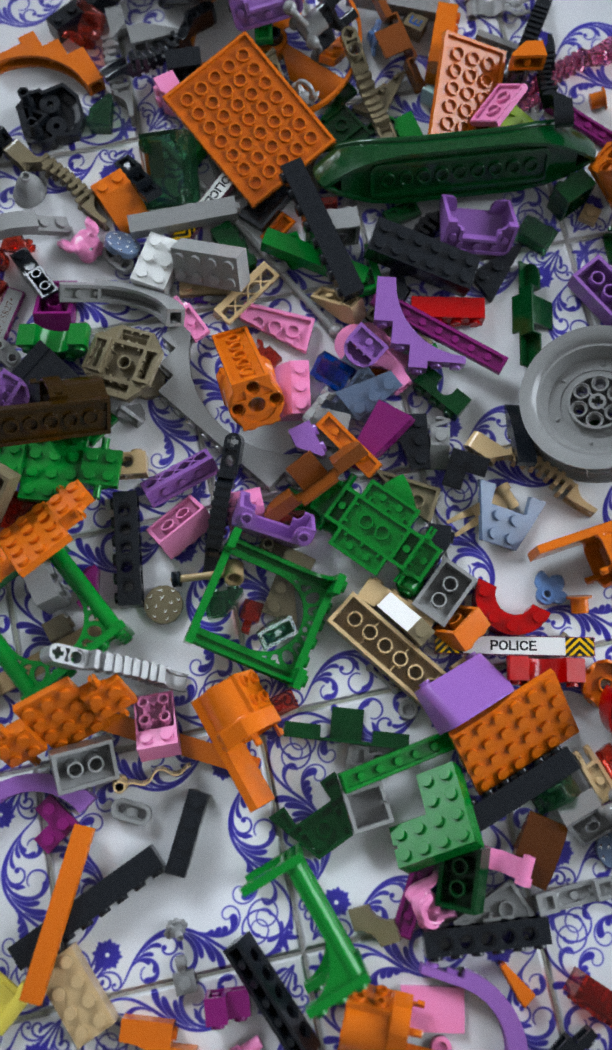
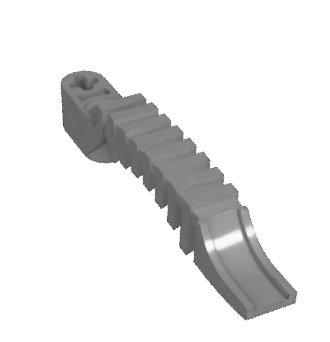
(118, 30)
(149, 672)

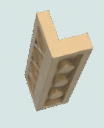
(230, 301)

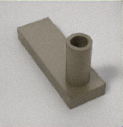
(279, 550)

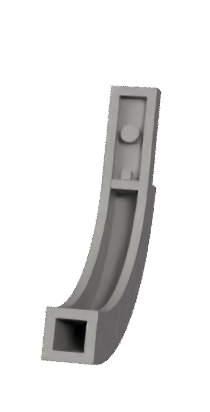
(29, 223)
(126, 294)

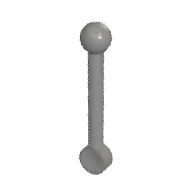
(370, 668)

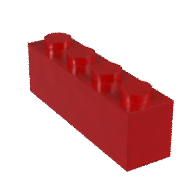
(452, 310)

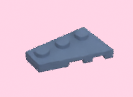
(363, 396)

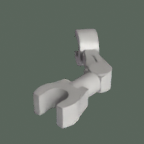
(325, 395)

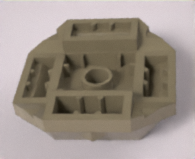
(120, 347)

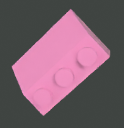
(295, 385)
(180, 526)

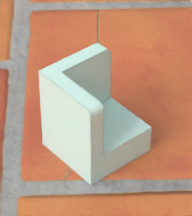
(427, 95)

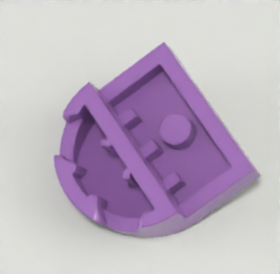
(364, 347)
(12, 389)

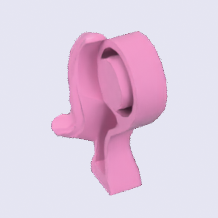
(388, 361)

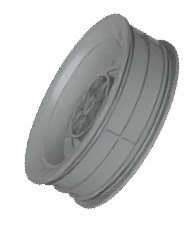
(550, 398)

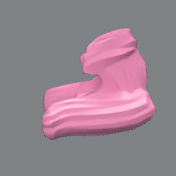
(83, 242)
(423, 903)

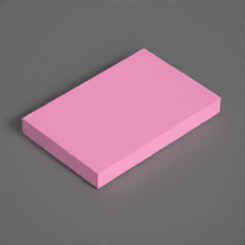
(499, 104)
(442, 1010)

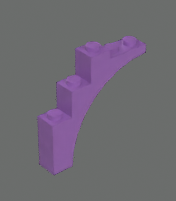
(403, 337)

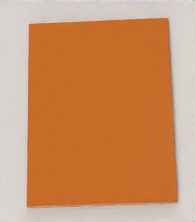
(248, 118)

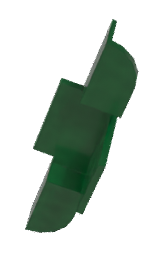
(529, 310)
(347, 729)

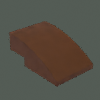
(544, 841)

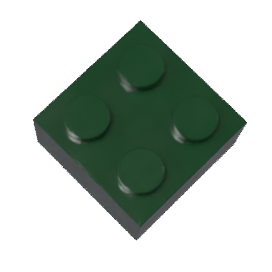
(570, 194)

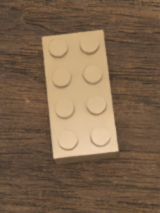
(79, 997)

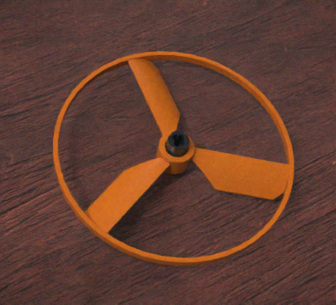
(303, 67)

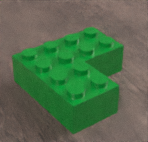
(447, 826)

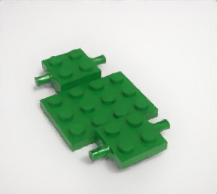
(60, 463)
(376, 529)

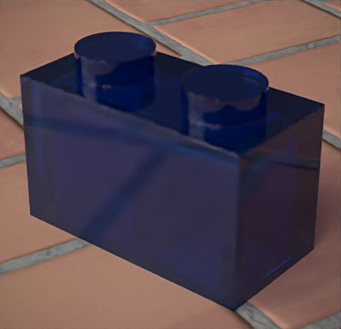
(332, 371)

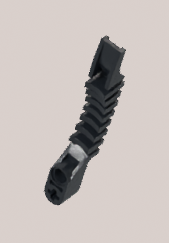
(194, 22)
(531, 33)
(561, 104)
(426, 225)
(221, 501)

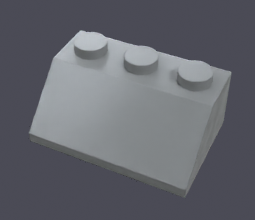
(83, 764)

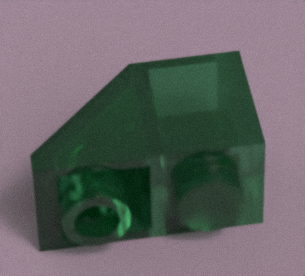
(223, 602)

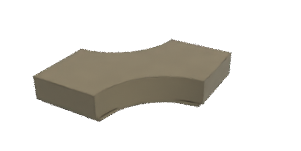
(366, 920)

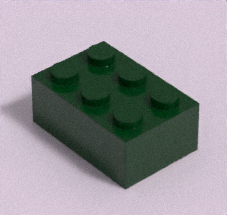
(464, 882)

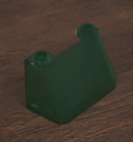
(172, 167)

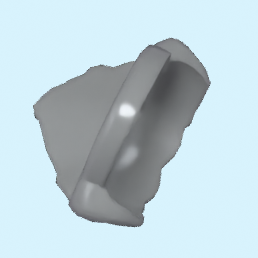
(308, 98)
(132, 414)

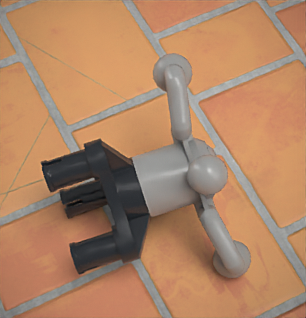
(317, 21)

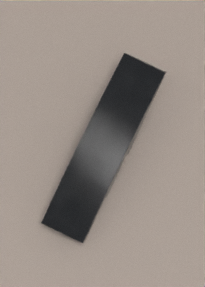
(139, 178)
(520, 440)

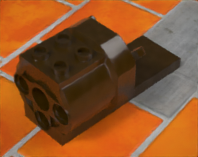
(65, 411)

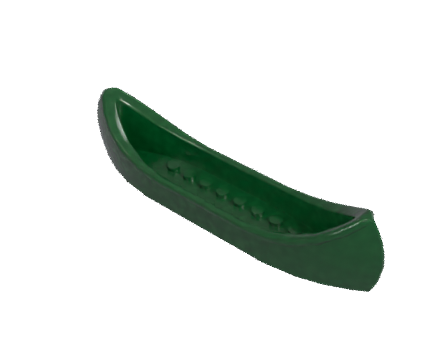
(453, 163)

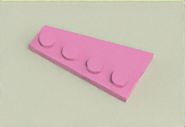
(282, 325)

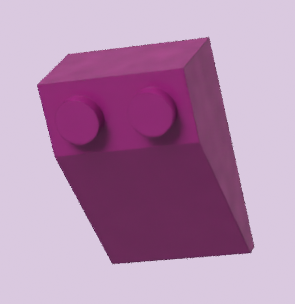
(54, 314)

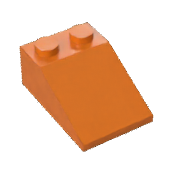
(118, 198)

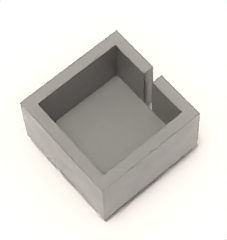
(367, 809)

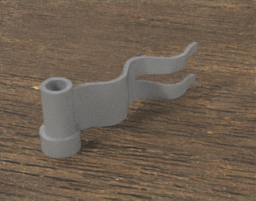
(493, 8)

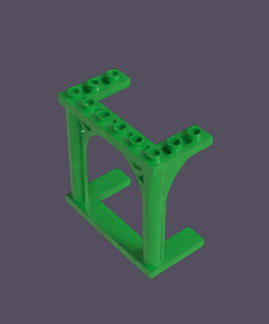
(325, 586)
(112, 629)
(341, 964)

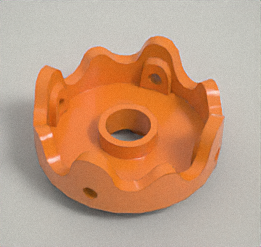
(594, 675)

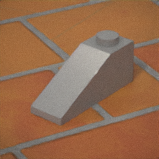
(147, 35)

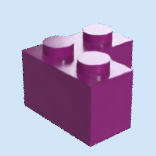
(226, 1004)

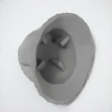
(29, 190)

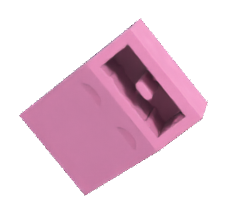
(156, 726)

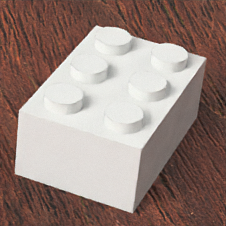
(155, 264)

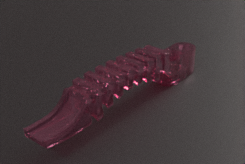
(597, 56)

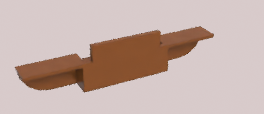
(395, 40)
(313, 479)

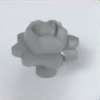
(176, 929)

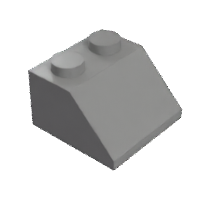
(583, 819)

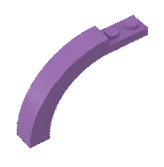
(44, 783)
(509, 1022)

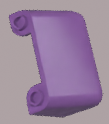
(257, 13)
(478, 230)
(296, 535)
(462, 692)

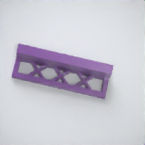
(180, 478)

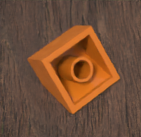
(463, 628)

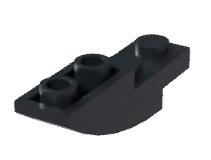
(34, 274)
(581, 1040)

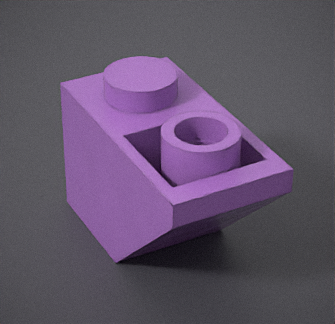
(305, 439)

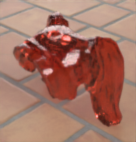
(89, 28)

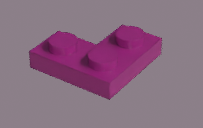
(60, 823)

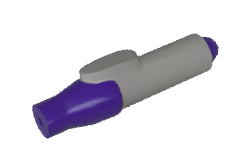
(209, 299)

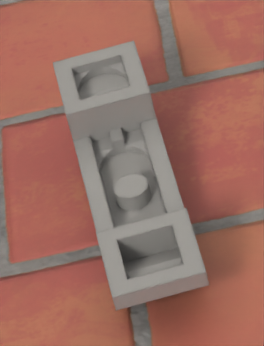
(573, 895)

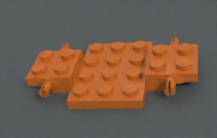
(42, 530)
(62, 716)

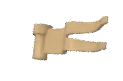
(502, 498)
(125, 781)

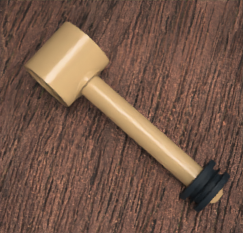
(232, 574)

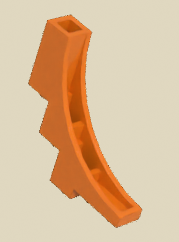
(53, 56)
(151, 1033)

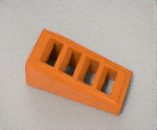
(520, 989)

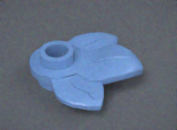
(371, 37)
(551, 587)

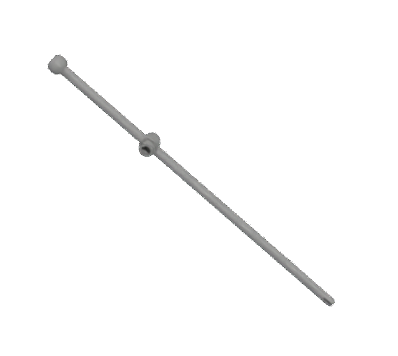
(281, 268)

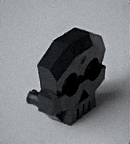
(40, 120)

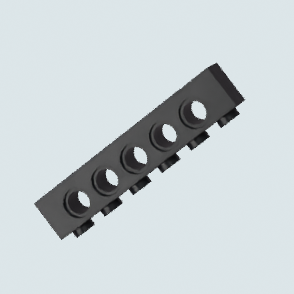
(120, 501)
(539, 939)
(270, 994)

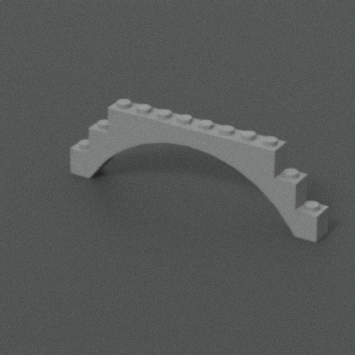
(181, 395)

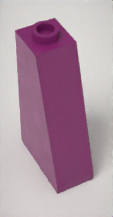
(383, 429)

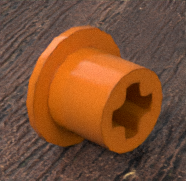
(598, 99)
(579, 603)

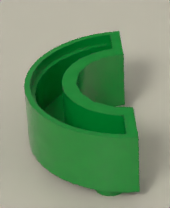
(66, 344)

